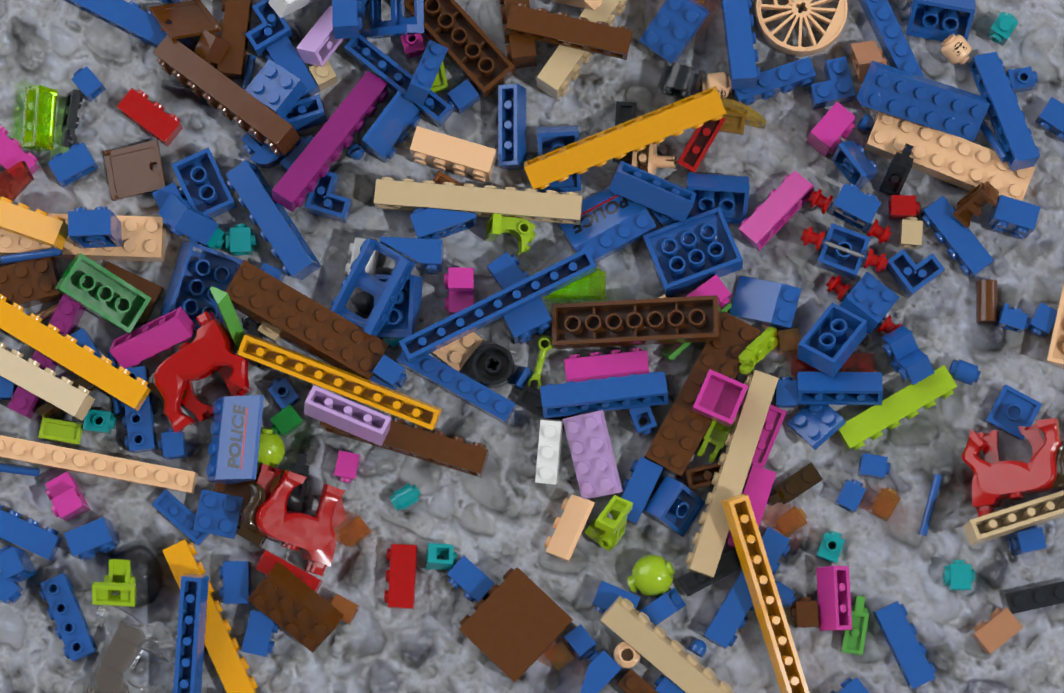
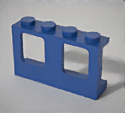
(398, 24)
(385, 292)

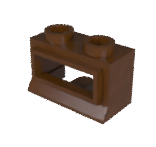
(974, 201)

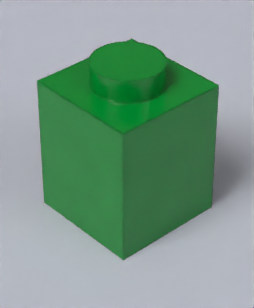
(286, 421)

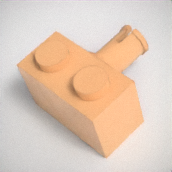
(649, 160)

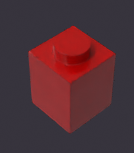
(902, 206)

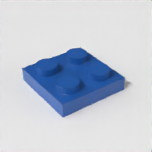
(1012, 411)
(816, 424)
(218, 514)

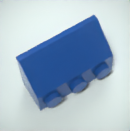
(940, 18)
(391, 127)
(721, 191)

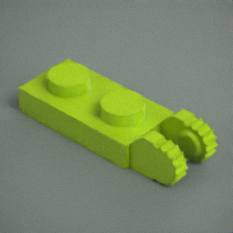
(758, 350)
(716, 436)

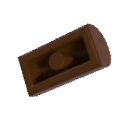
(986, 301)
(701, 476)

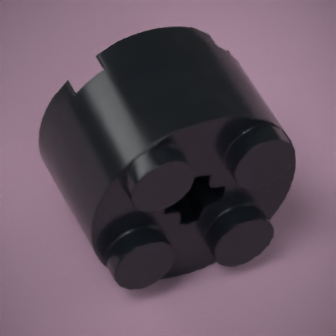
(679, 80)
(498, 355)

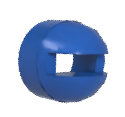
(866, 123)
(357, 155)
(698, 647)

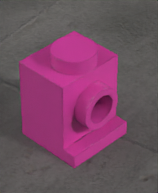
(415, 48)

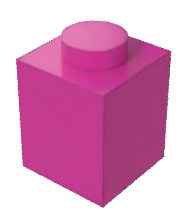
(347, 466)

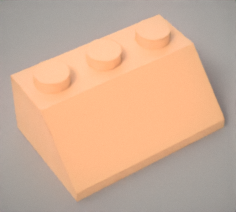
(569, 527)

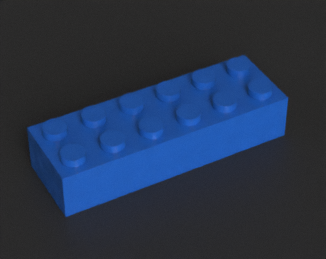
(922, 101)
(273, 220)

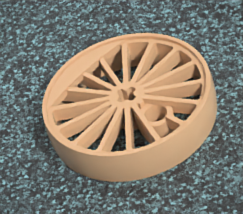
(829, 36)

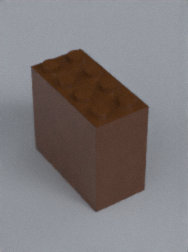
(515, 624)

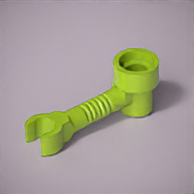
(540, 359)

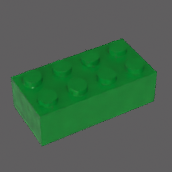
(103, 293)

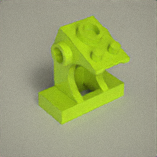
(500, 224)
(609, 531)
(118, 581)

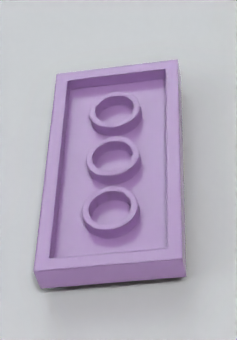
(592, 454)

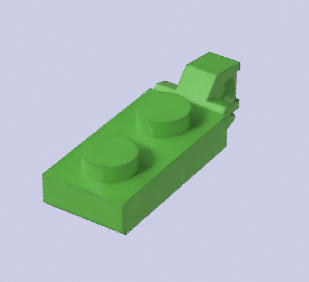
(854, 639)

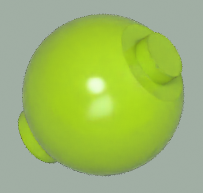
(270, 448)
(651, 575)

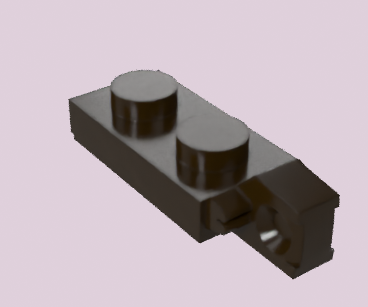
(795, 485)

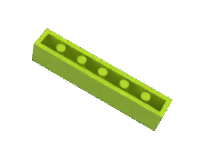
(895, 408)

